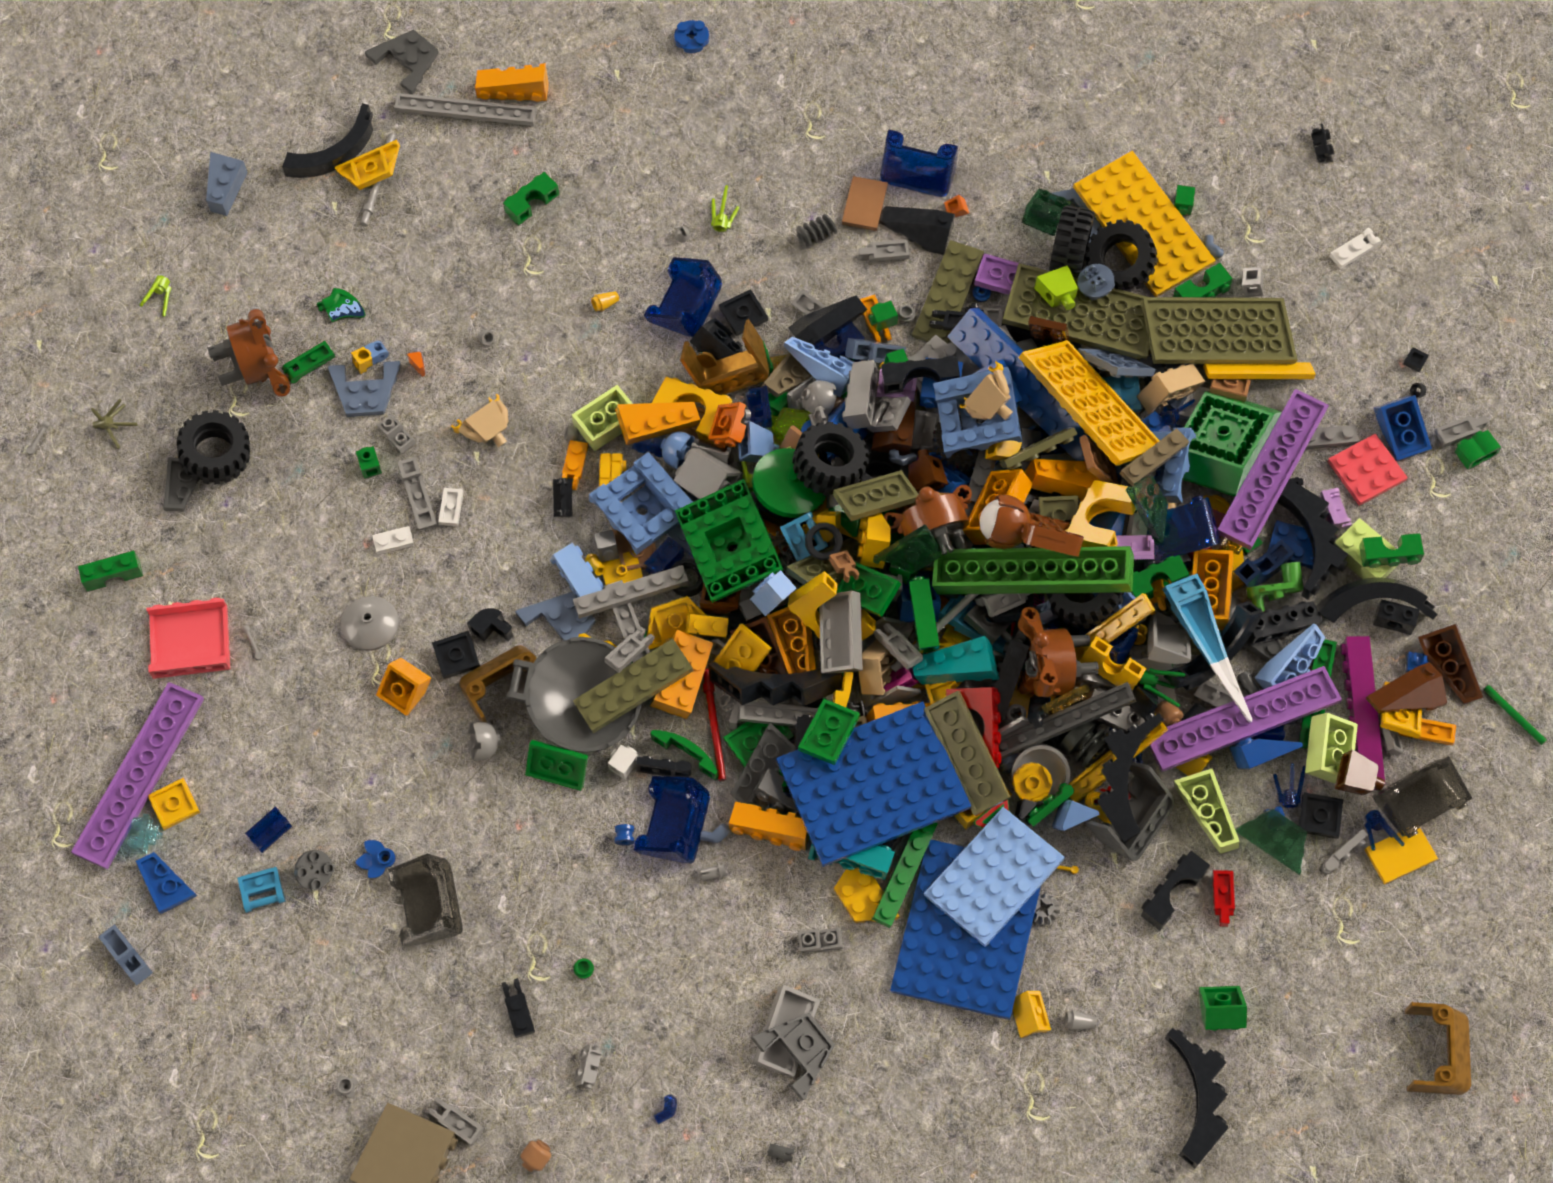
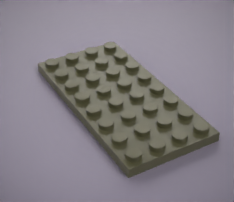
(1108, 323)
(1218, 330)

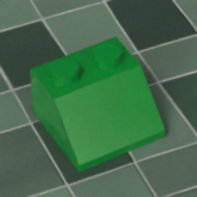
(1223, 1007)

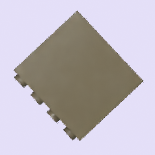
(404, 1150)

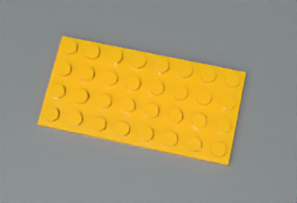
(1131, 193)
(1090, 401)

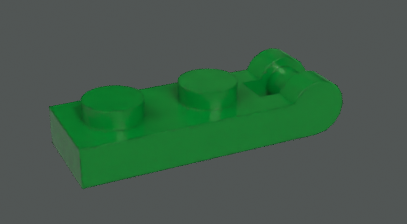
(308, 361)
(1049, 804)

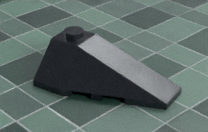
(715, 339)

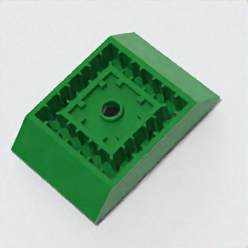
(1226, 459)
(717, 524)

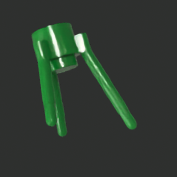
(1150, 679)

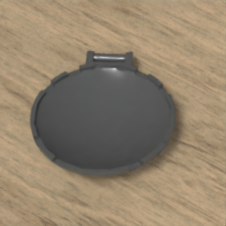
(555, 681)

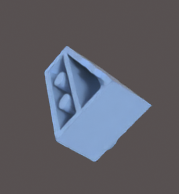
(576, 571)
(772, 592)

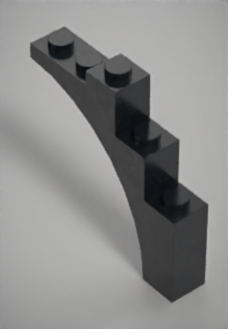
(1311, 513)
(1124, 747)
(1209, 1096)

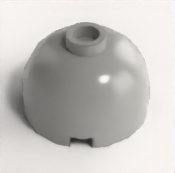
(819, 394)
(482, 741)

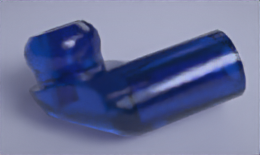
(669, 1109)

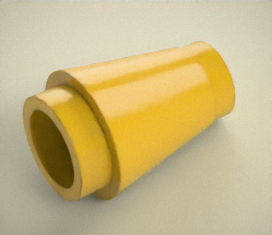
(603, 301)

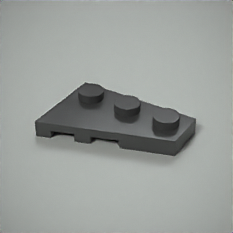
(178, 486)

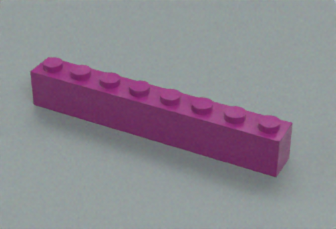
(1360, 684)

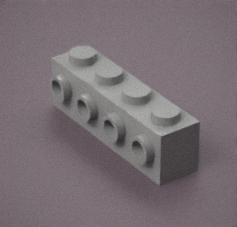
(861, 394)
(1121, 718)

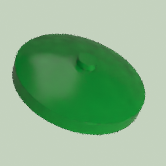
(779, 487)

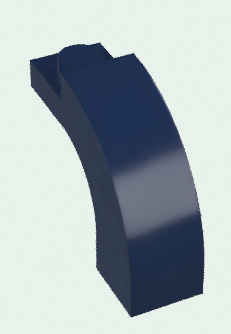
(1260, 570)

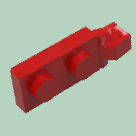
(1223, 895)

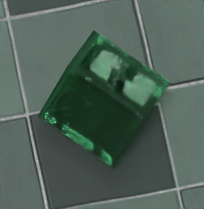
(1044, 211)

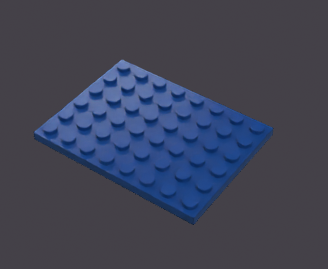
(882, 786)
(947, 963)

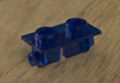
(648, 446)

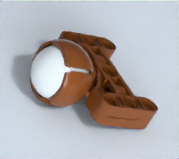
(1008, 523)

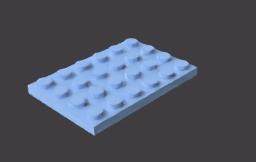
(994, 876)

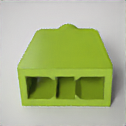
(1057, 287)

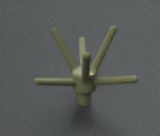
(106, 422)

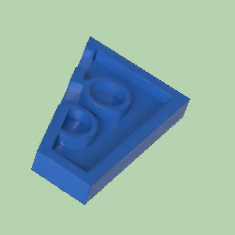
(163, 884)

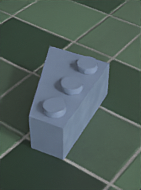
(224, 182)

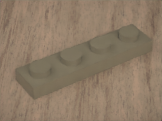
(1154, 457)

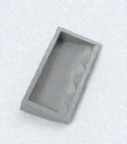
(841, 633)
(1167, 640)
(786, 1006)

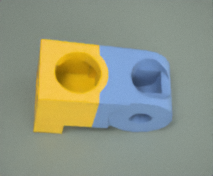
(369, 355)

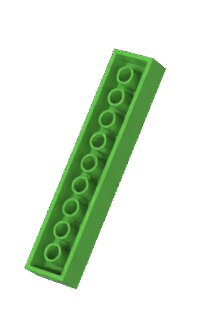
(1034, 571)

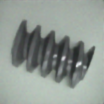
(815, 229)

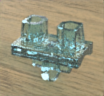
(147, 834)

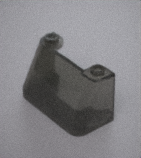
(1423, 796)
(427, 899)

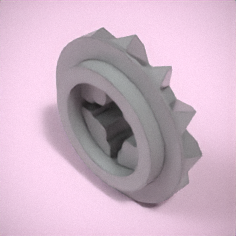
(1052, 912)

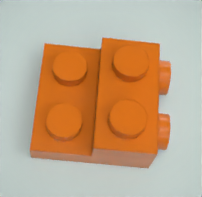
(727, 425)

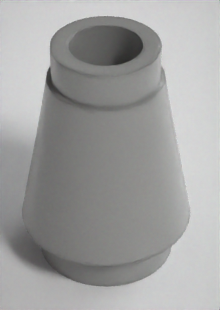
(1076, 1020)

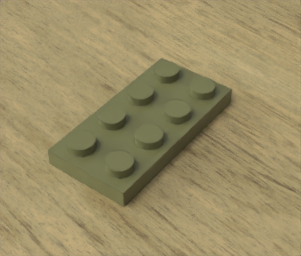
(1045, 445)
(875, 495)

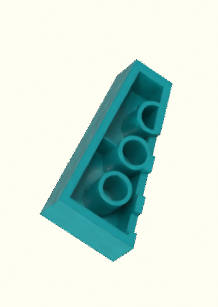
(958, 663)
(871, 862)

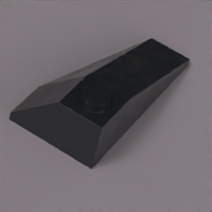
(924, 226)
(825, 322)

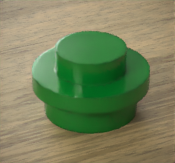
(583, 968)

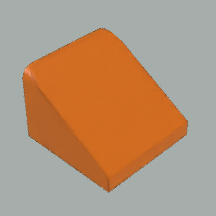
(957, 206)
(417, 362)

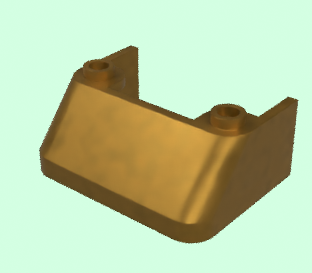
(730, 372)
(474, 682)
(1457, 1075)

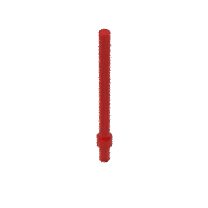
(709, 689)

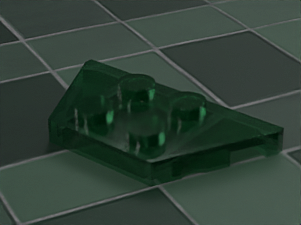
(1150, 505)
(911, 551)
(1276, 837)

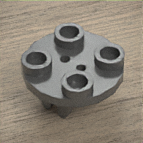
(307, 877)

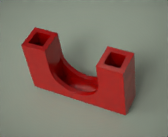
(985, 702)

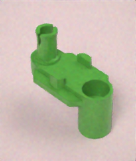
(1291, 584)

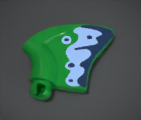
(341, 305)

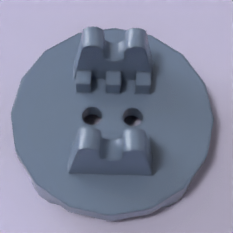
(1100, 287)

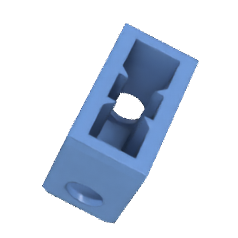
(755, 443)

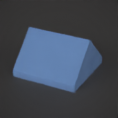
(1071, 814)

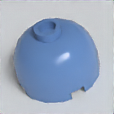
(675, 448)

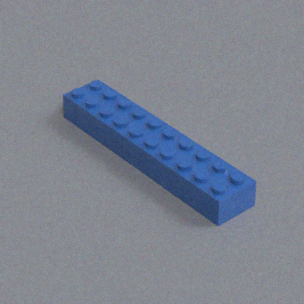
(986, 343)

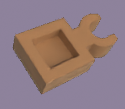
(843, 563)

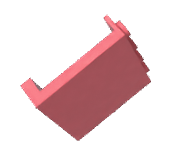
(189, 638)

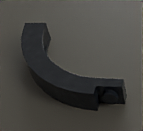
(324, 161)
(1371, 588)
(1233, 637)

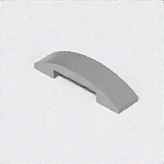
(417, 493)

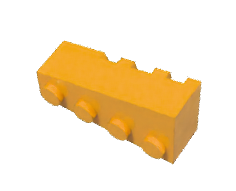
(513, 84)
(793, 641)
(769, 825)

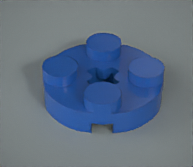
(690, 27)

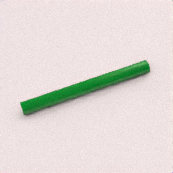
(1515, 715)

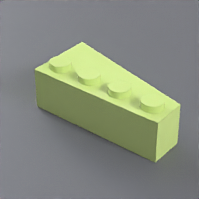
(1208, 806)

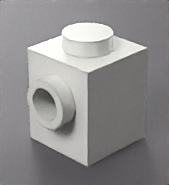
(622, 761)

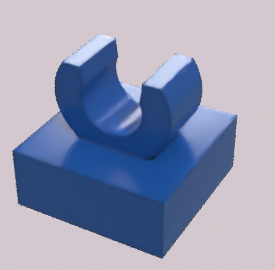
(1414, 660)

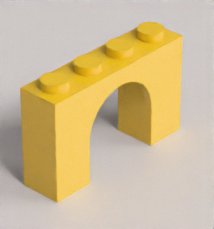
(674, 390)
(1098, 499)
(813, 594)

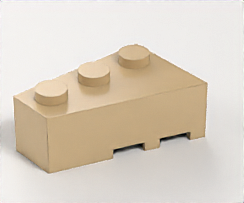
(1170, 385)
(876, 669)

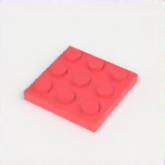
(1367, 469)

